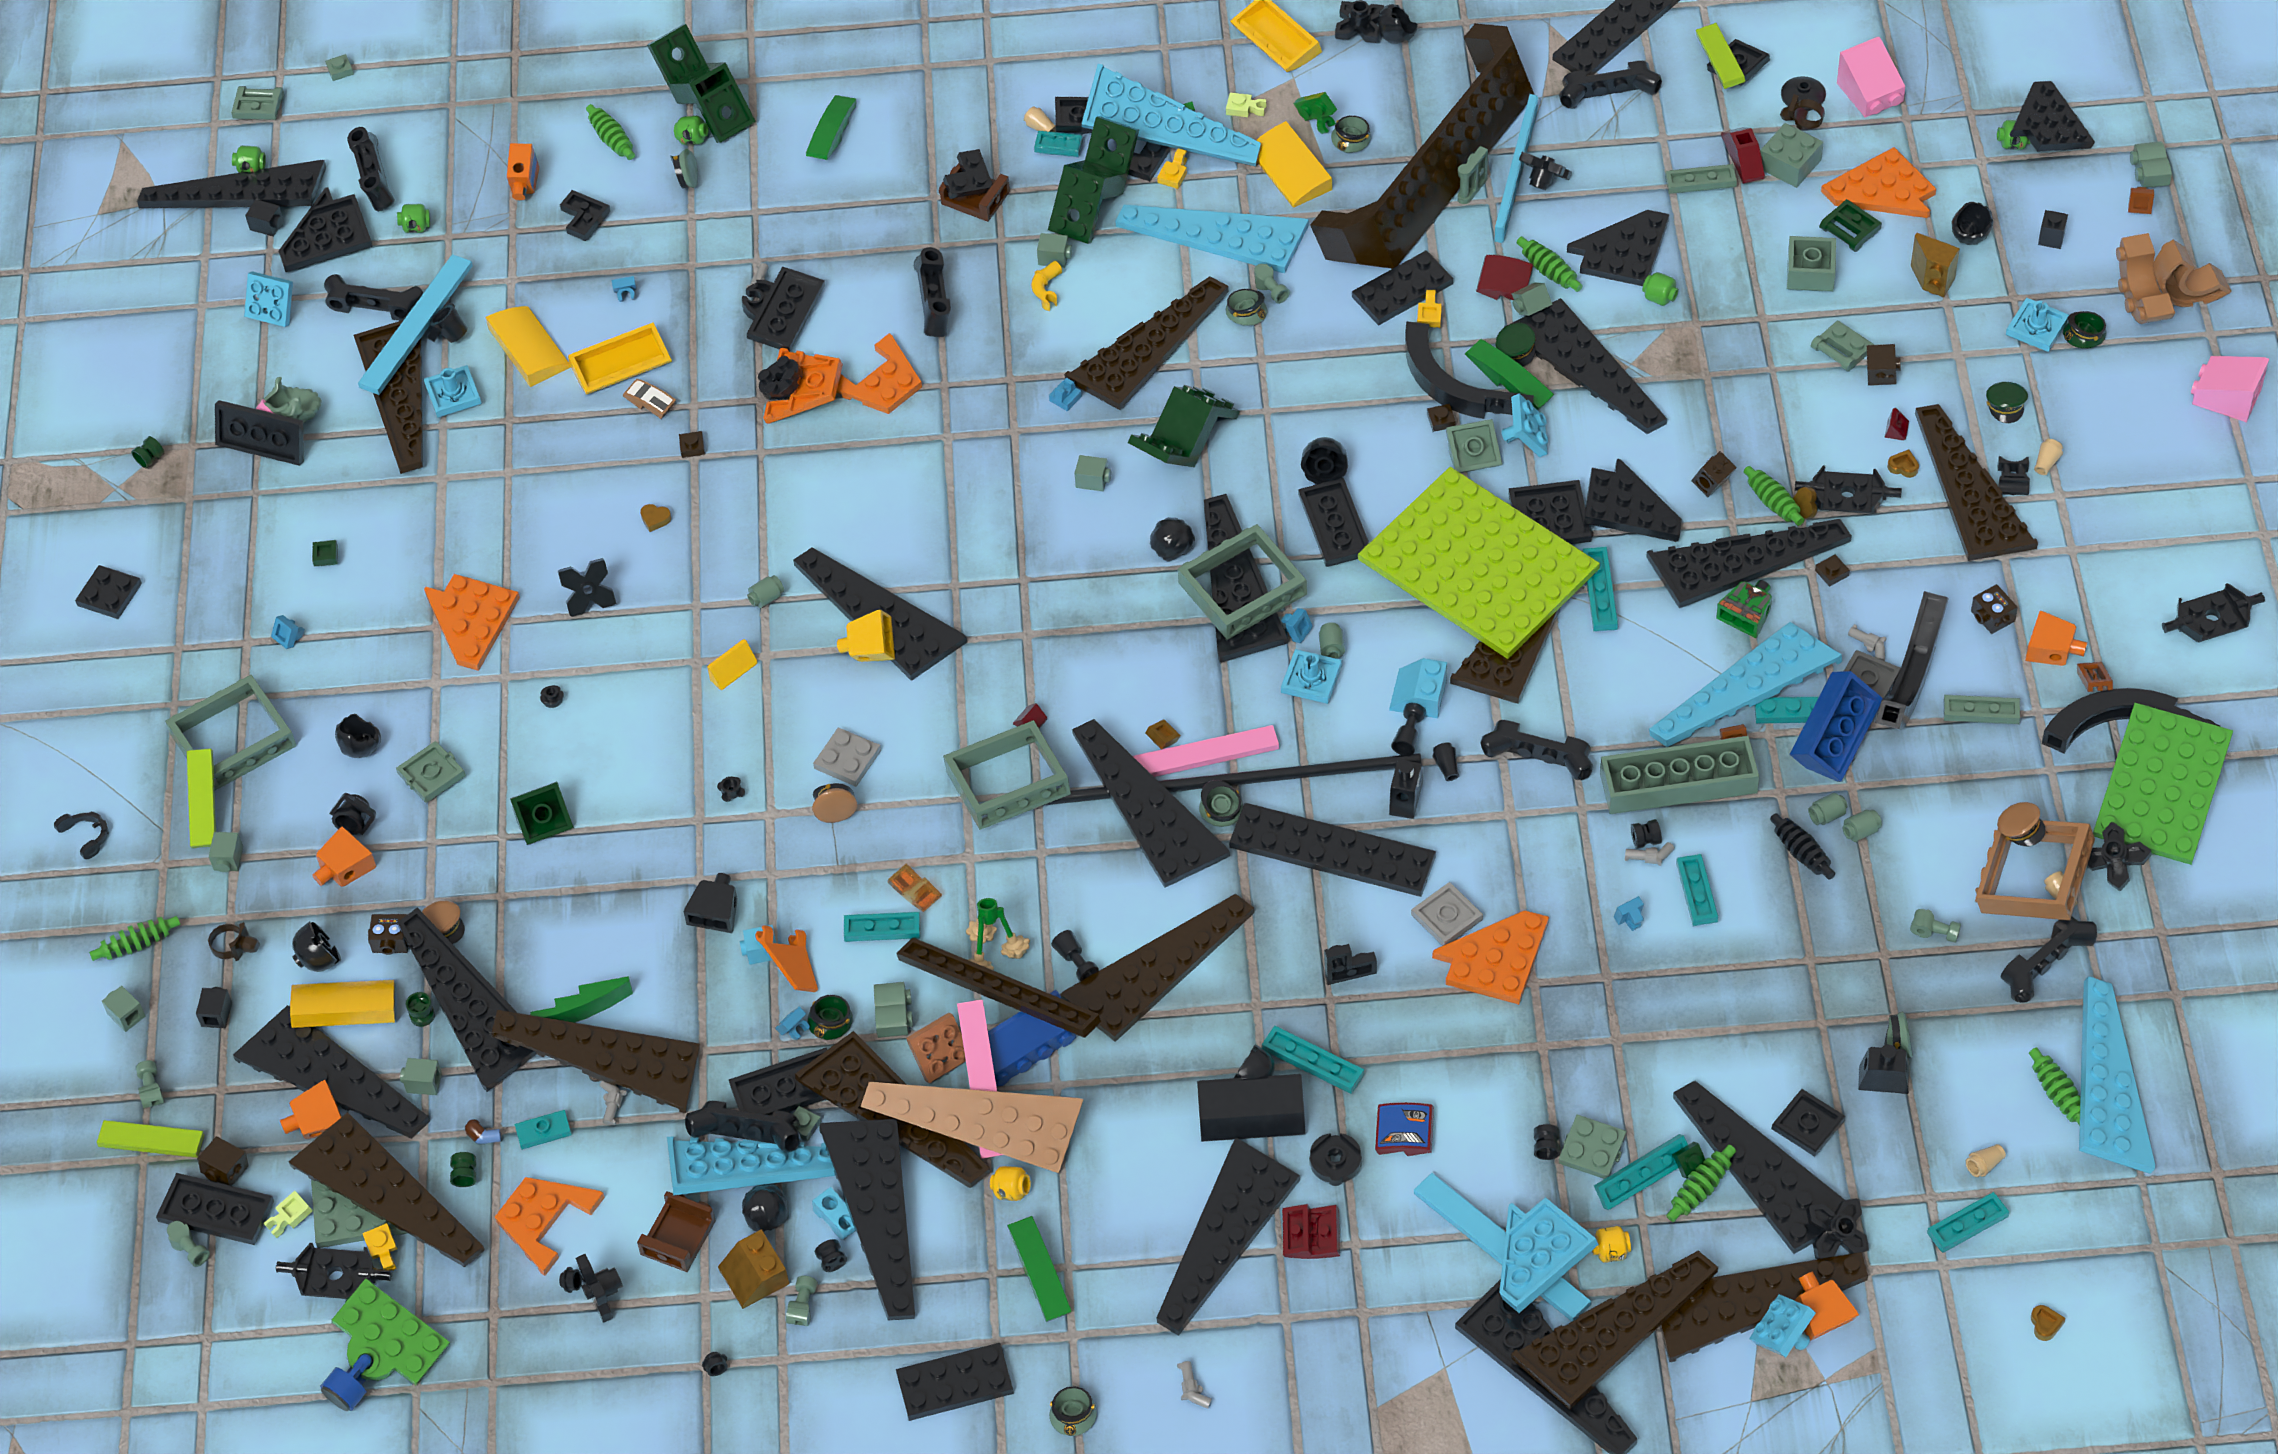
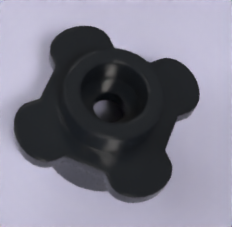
(730, 783)

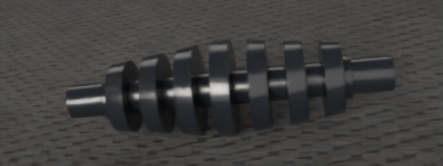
(1802, 846)

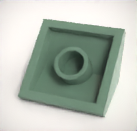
(1473, 446)

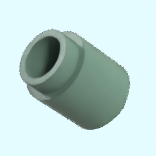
(765, 591)
(1331, 640)
(1827, 809)
(1862, 825)

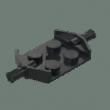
(1867, 491)
(2228, 605)
(317, 1264)

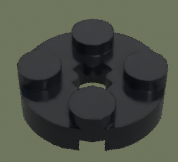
(783, 369)
(1335, 1145)

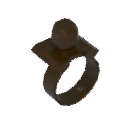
(1798, 114)
(241, 943)

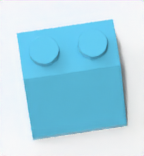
(1422, 684)

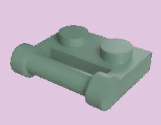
(257, 103)
(1472, 175)
(1845, 341)

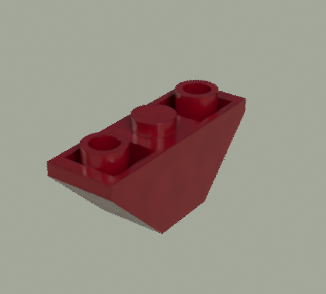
(1744, 153)

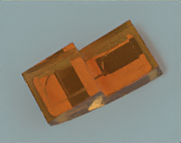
(914, 888)

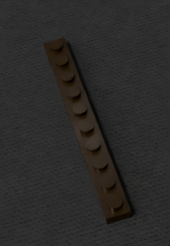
(999, 987)

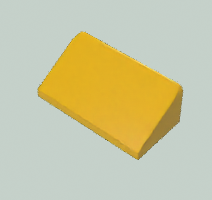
(731, 665)

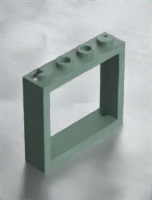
(1256, 610)
(250, 757)
(1019, 800)

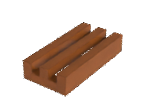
(2090, 677)

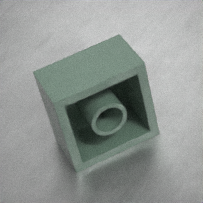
(1791, 155)
(1811, 263)

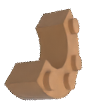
(2138, 281)
(2184, 284)

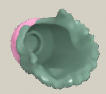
(291, 402)

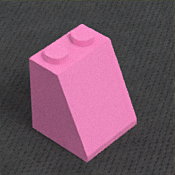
(1870, 77)
(2230, 385)

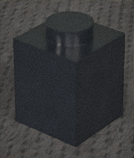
(264, 218)
(2053, 229)
(214, 1007)

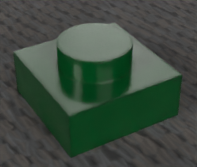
(325, 553)
(1689, 1158)

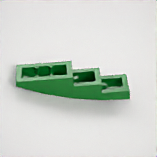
(830, 127)
(1509, 373)
(591, 1000)
(1039, 1268)

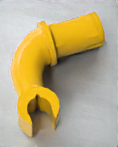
(1041, 279)

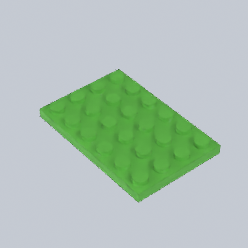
(2164, 781)

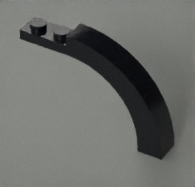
(1443, 387)
(1902, 700)
(2105, 707)

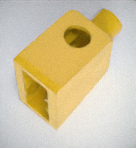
(869, 638)

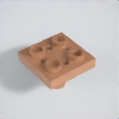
(939, 1047)

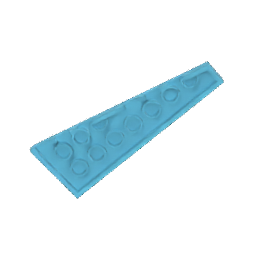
(1164, 119)
(1230, 235)
(2109, 1101)
(727, 1165)

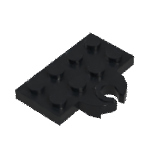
(781, 307)

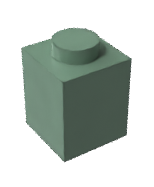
(1052, 248)
(1531, 299)
(1092, 473)
(225, 851)
(123, 1008)
(421, 1076)

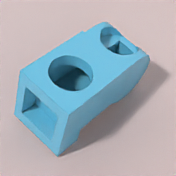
(834, 1213)

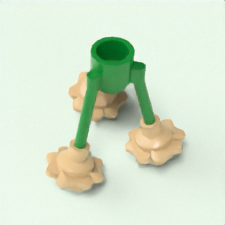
(983, 931)

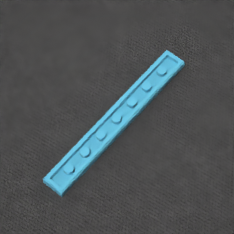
(1516, 169)
(415, 324)
(1492, 1239)

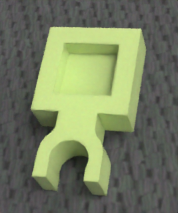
(1242, 104)
(291, 1212)

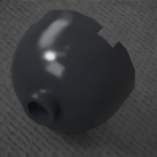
(1324, 460)
(313, 949)
(1256, 1065)

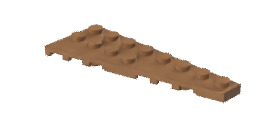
(1010, 1124)

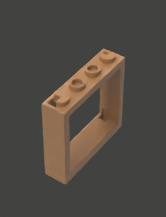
(2058, 832)

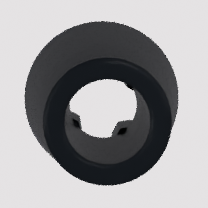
(1446, 760)

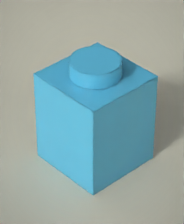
(752, 948)

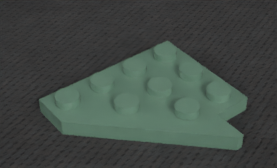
(339, 1220)

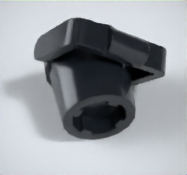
(447, 323)
(352, 813)

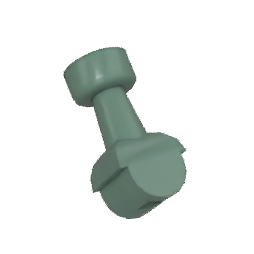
(1265, 280)
(1925, 924)
(150, 1091)
(182, 1239)
(798, 1311)

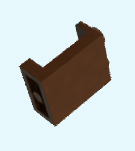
(978, 205)
(678, 1232)

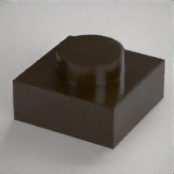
(1441, 417)
(691, 444)
(1832, 570)

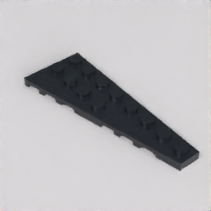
(278, 185)
(1585, 361)
(1717, 566)
(1236, 585)
(917, 636)
(1162, 826)
(465, 999)
(309, 1056)
(1764, 1171)
(872, 1186)
(1237, 1210)
(1502, 1330)

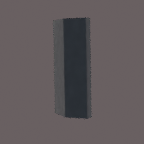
(1251, 1107)

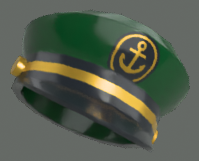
(2085, 329)
(1517, 342)
(2006, 401)
(830, 1017)

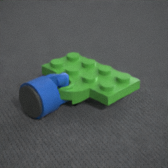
(382, 1341)

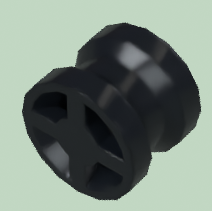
(830, 1255)

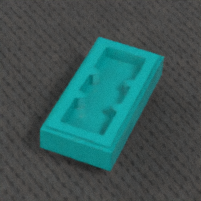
(1058, 143)
(543, 1129)

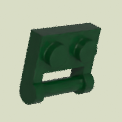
(1854, 220)

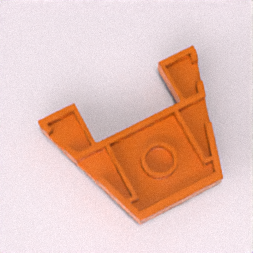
(888, 384)
(815, 388)
(535, 1209)

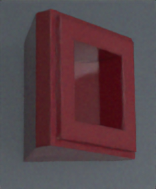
(1896, 425)
(1031, 713)

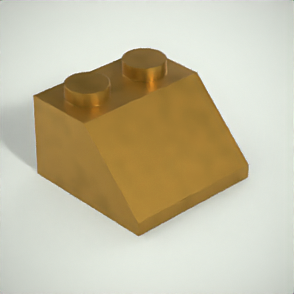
(1934, 264)
(753, 1269)

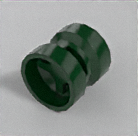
(147, 452)
(420, 1009)
(463, 1169)

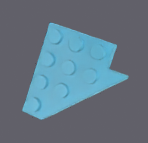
(1539, 1251)

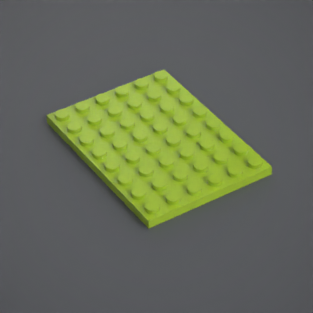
(1479, 562)

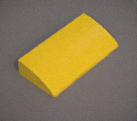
(1277, 34)
(1292, 165)
(527, 344)
(619, 358)
(342, 1003)

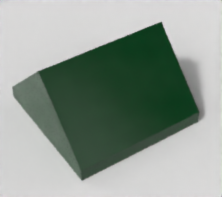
(541, 813)

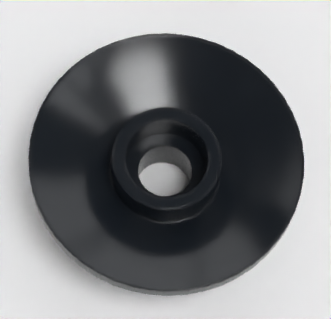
(1805, 89)

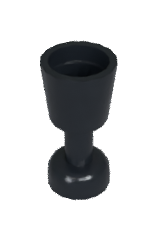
(1406, 736)
(1069, 948)

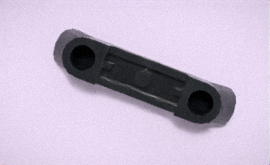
(1635, 77)
(370, 168)
(344, 296)
(934, 302)
(1570, 754)
(2065, 933)
(718, 1120)

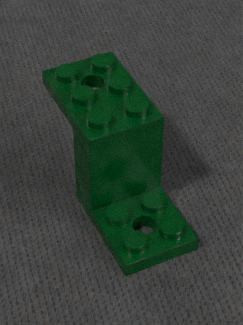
(701, 83)
(1093, 179)
(1184, 426)

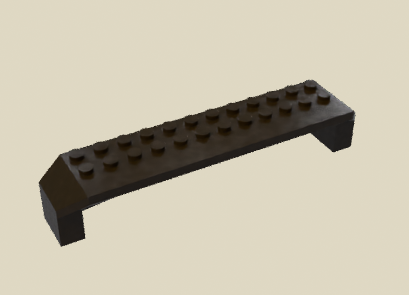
(1391, 226)

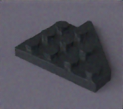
(2050, 121)
(326, 232)
(1624, 249)
(1627, 504)

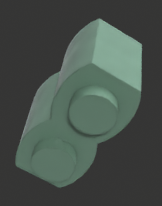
(2151, 164)
(891, 1009)

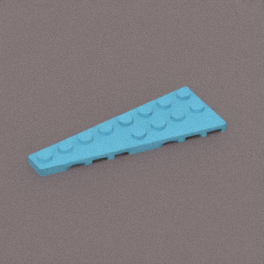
(1757, 676)

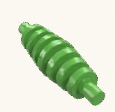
(610, 132)
(1549, 264)
(1773, 495)
(134, 938)
(2057, 1085)
(1701, 1183)

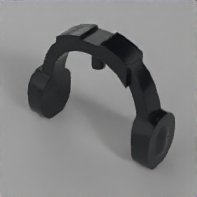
(92, 847)

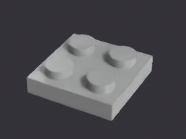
(847, 757)
(1447, 914)

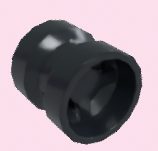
(1646, 833)
(1546, 1142)

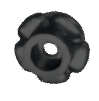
(553, 700)
(570, 1279)
(715, 1364)

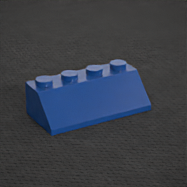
(1836, 725)
(1023, 1042)

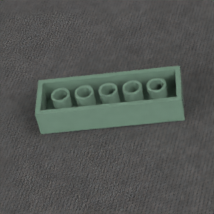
(1679, 774)

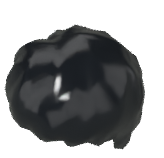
(1395, 24)
(1972, 223)
(1171, 538)
(357, 736)
(765, 1208)

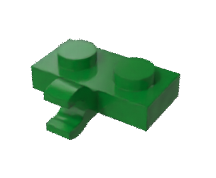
(1317, 107)

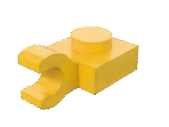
(1174, 172)
(1430, 311)
(381, 1244)

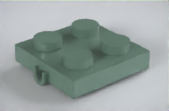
(430, 771)
(1592, 1147)

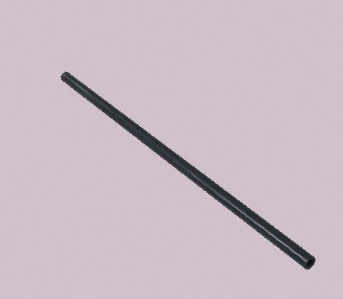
(1256, 776)

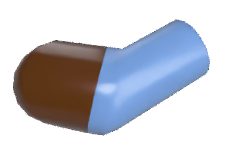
(481, 1135)

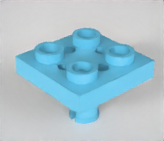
(275, 299)
(2038, 320)
(450, 387)
(1527, 426)
(1310, 671)
(1783, 1326)

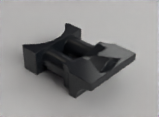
(2017, 482)

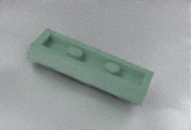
(1700, 178)
(1981, 709)

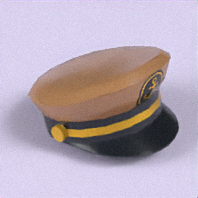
(833, 803)
(2022, 824)
(446, 918)

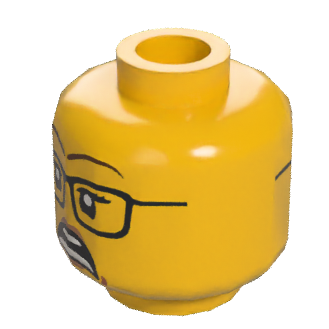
(1613, 1244)

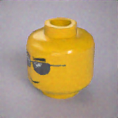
(1010, 1183)

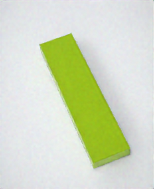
(1720, 55)
(201, 797)
(150, 1139)

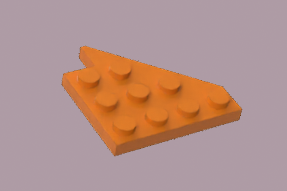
(1883, 185)
(1496, 958)

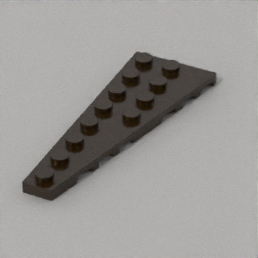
(1975, 501)
(1142, 978)
(636, 1061)
(842, 1079)

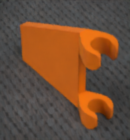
(791, 958)

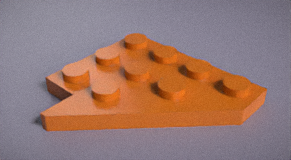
(471, 616)

